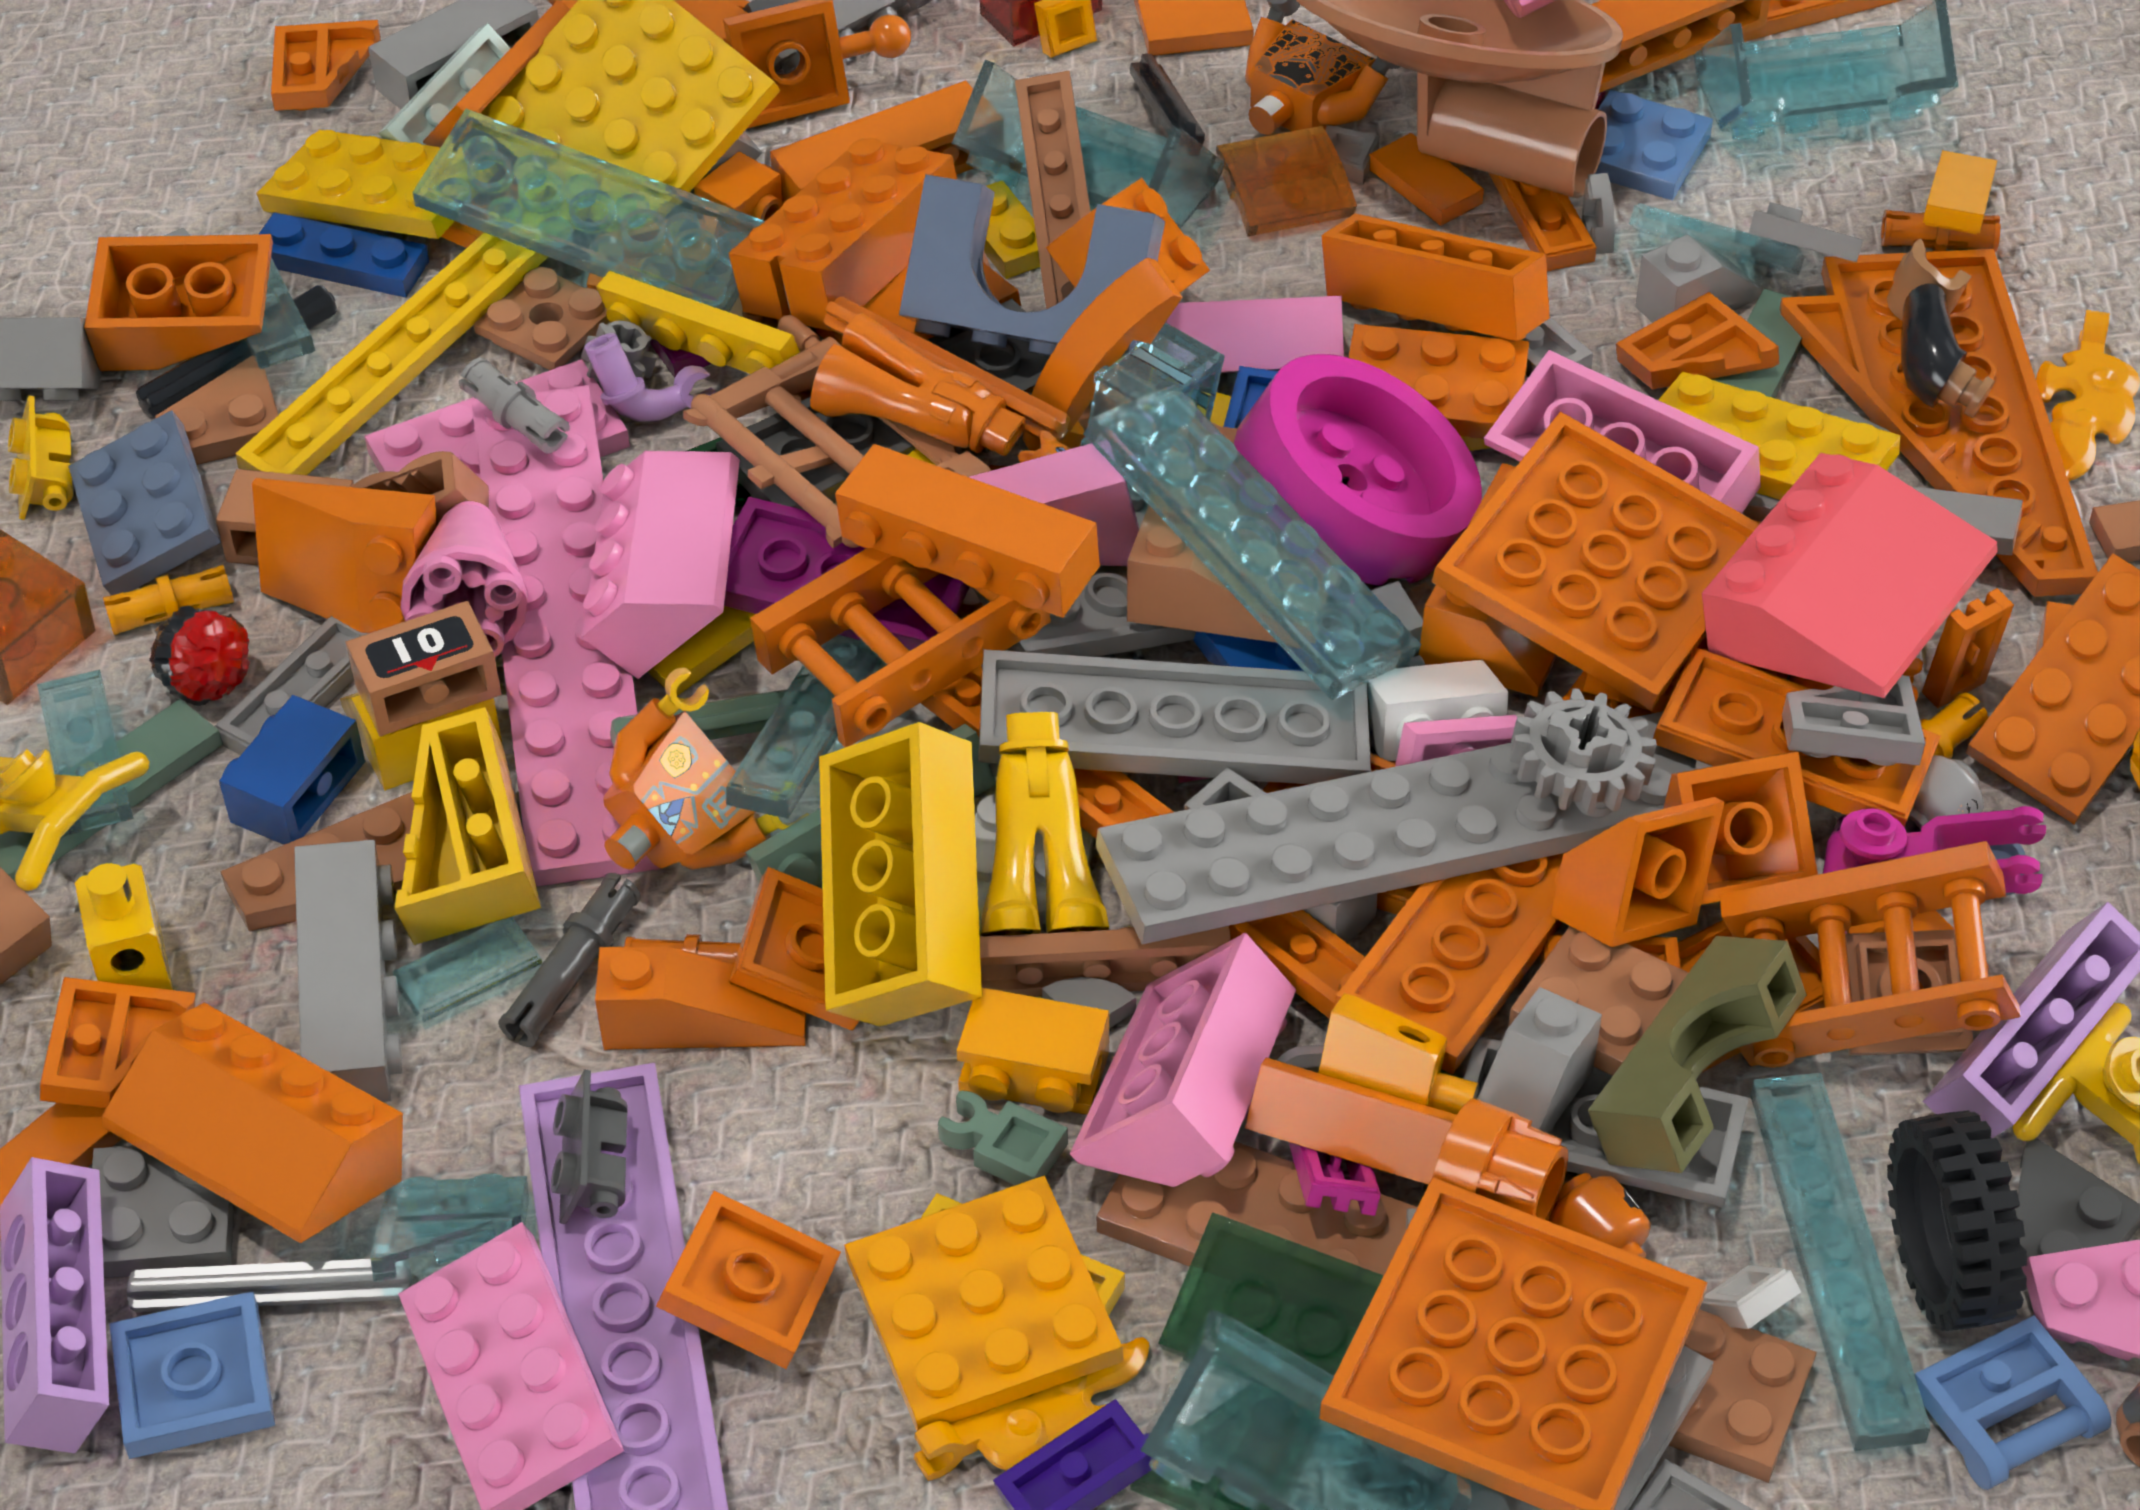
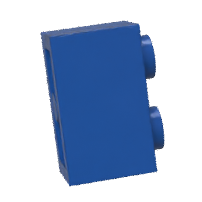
(292, 770)

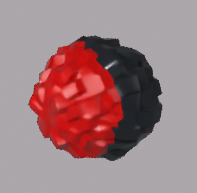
(200, 655)

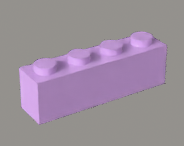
(2057, 1010)

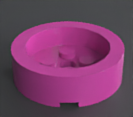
(1404, 463)

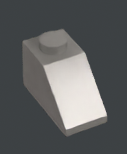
(1686, 271)
(1543, 1059)

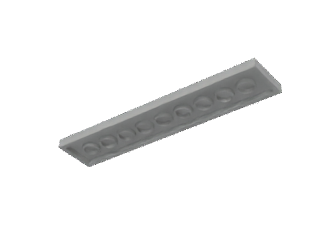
(1350, 839)

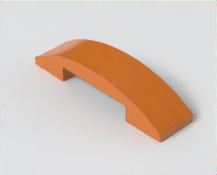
(1124, 312)

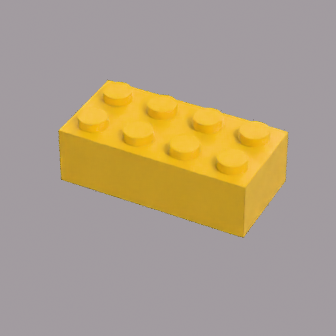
(899, 876)

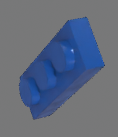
(345, 255)

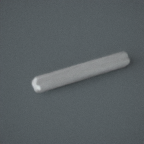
(272, 1284)

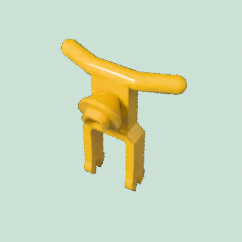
(51, 803)
(2100, 1076)

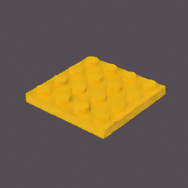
(637, 89)

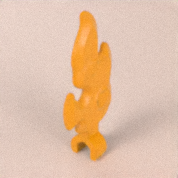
(2102, 392)
(1024, 1425)

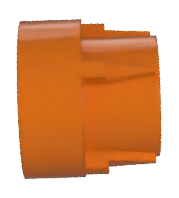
(1503, 1158)

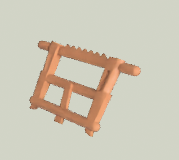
(776, 389)

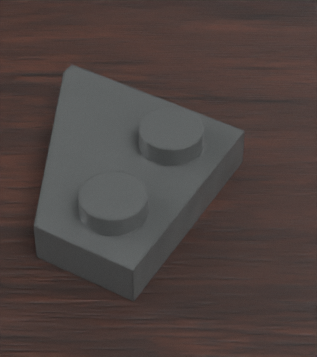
(2068, 1205)

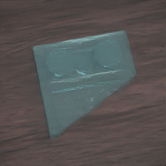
(445, 1218)

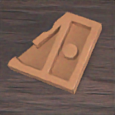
(226, 412)

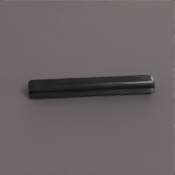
(1164, 97)
(177, 383)

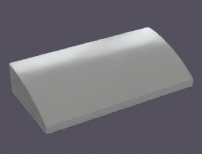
(1704, 1178)

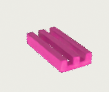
(1322, 1176)

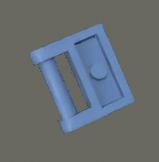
(2001, 1380)

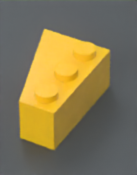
(465, 835)

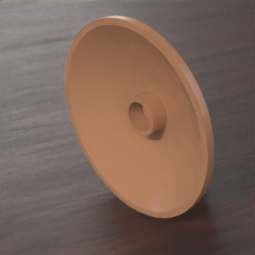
(1496, 85)

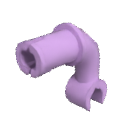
(628, 393)

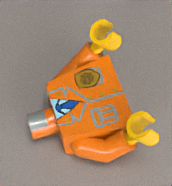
(674, 791)

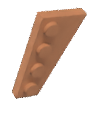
(265, 885)

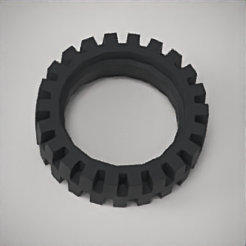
(1957, 1220)

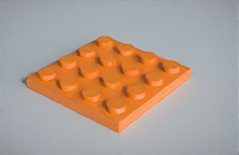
(1597, 558)
(1514, 1352)

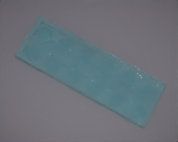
(583, 210)
(1252, 540)

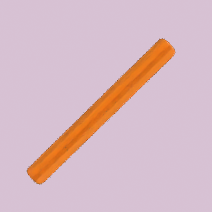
(1038, 413)

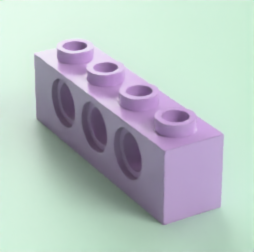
(53, 1306)

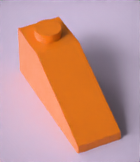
(684, 1001)

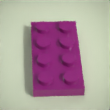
(785, 548)

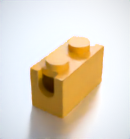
(1033, 1051)

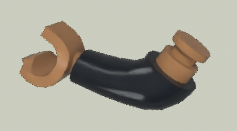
(1929, 347)

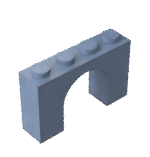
(948, 282)

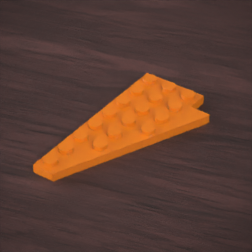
(1996, 453)

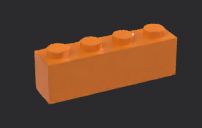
(1670, 30)
(921, 122)
(1436, 277)
(968, 530)

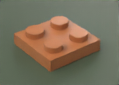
(1613, 981)

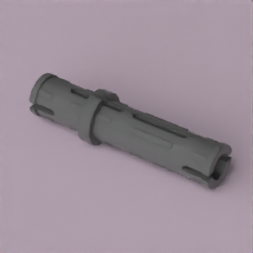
(569, 959)

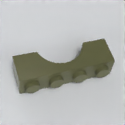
(1730, 998)

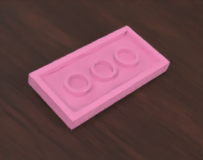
(454, 430)
(510, 1373)

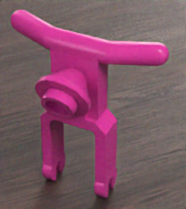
(1877, 836)

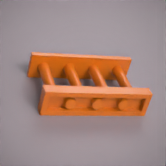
(846, 600)
(1868, 894)

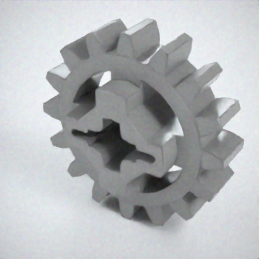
(1582, 751)

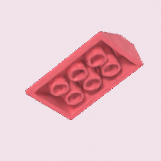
(1844, 578)

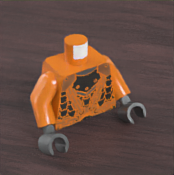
(1307, 77)

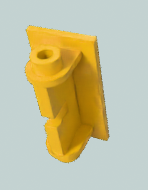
(42, 462)

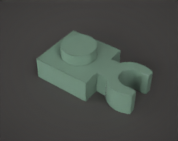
(1008, 1145)

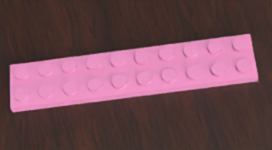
(557, 682)

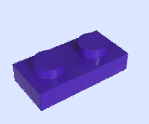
(1079, 1465)

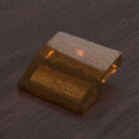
(1286, 180)

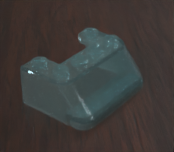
(1828, 75)
(1111, 150)
(1254, 1422)

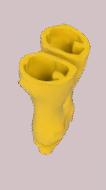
(1039, 796)

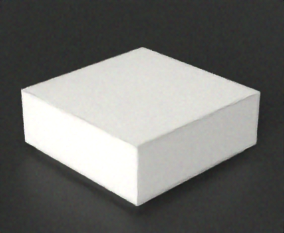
(1751, 1295)

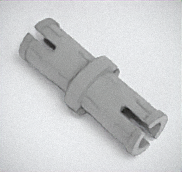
(514, 405)

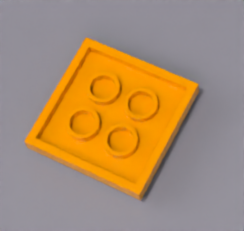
(983, 1304)

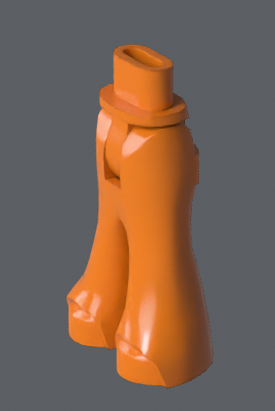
(892, 381)

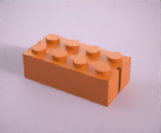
(837, 234)

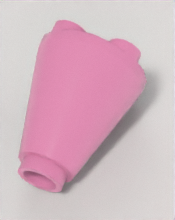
(473, 564)

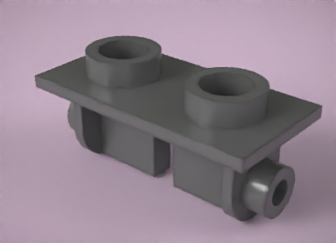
(582, 1173)

